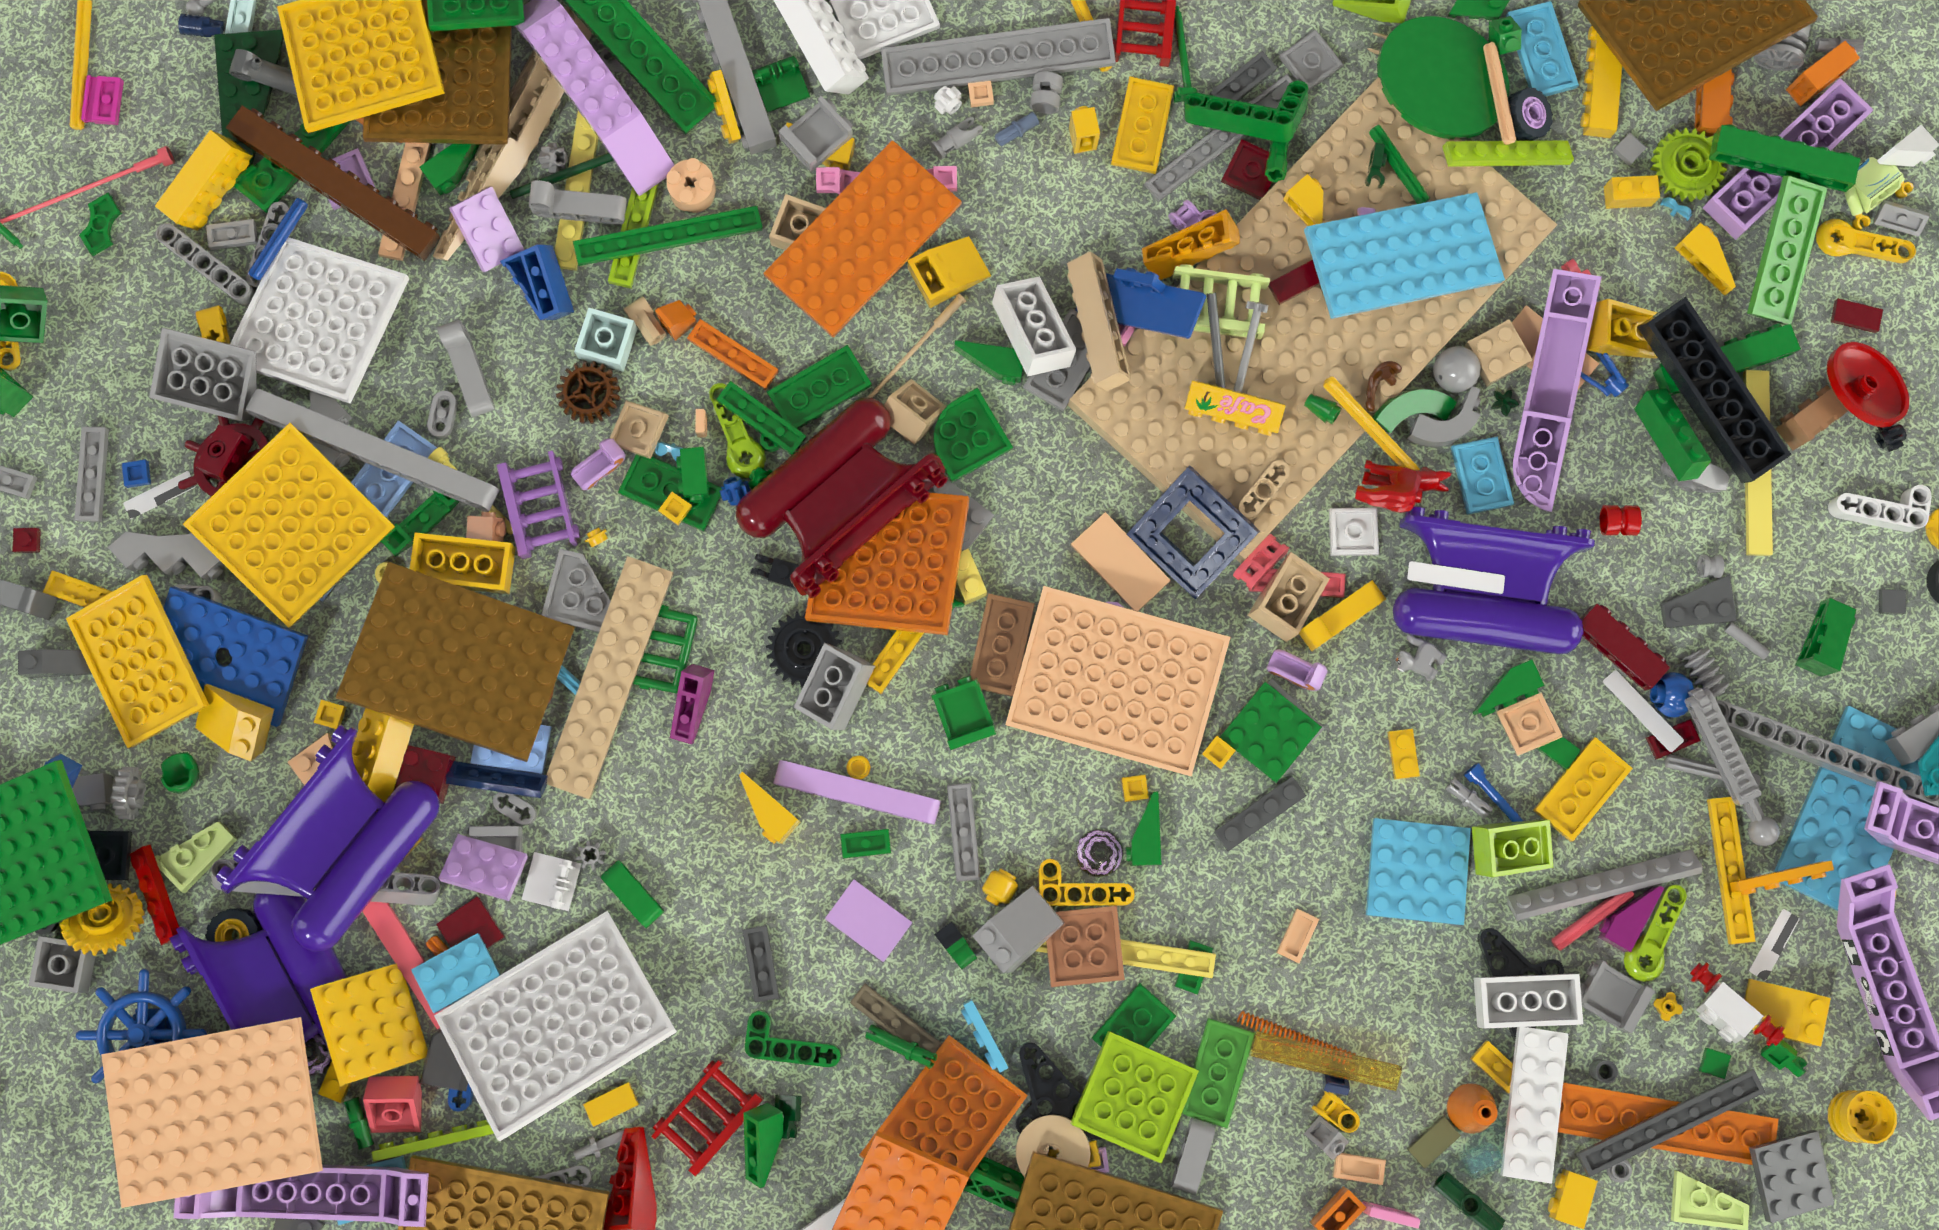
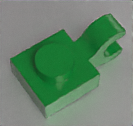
(1784, 1056)

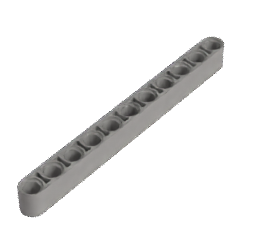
(373, 450)
(1820, 753)

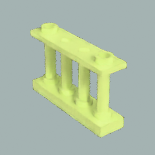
(1227, 323)

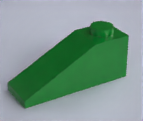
(449, 166)
(995, 360)
(1146, 839)
(761, 1141)

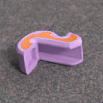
(599, 464)
(1296, 670)

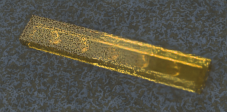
(1326, 1061)

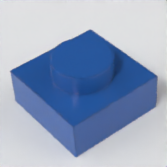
(136, 473)

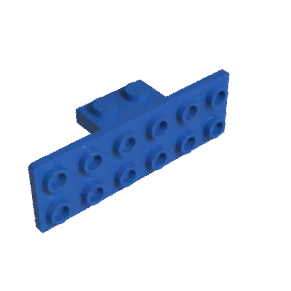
(1151, 305)

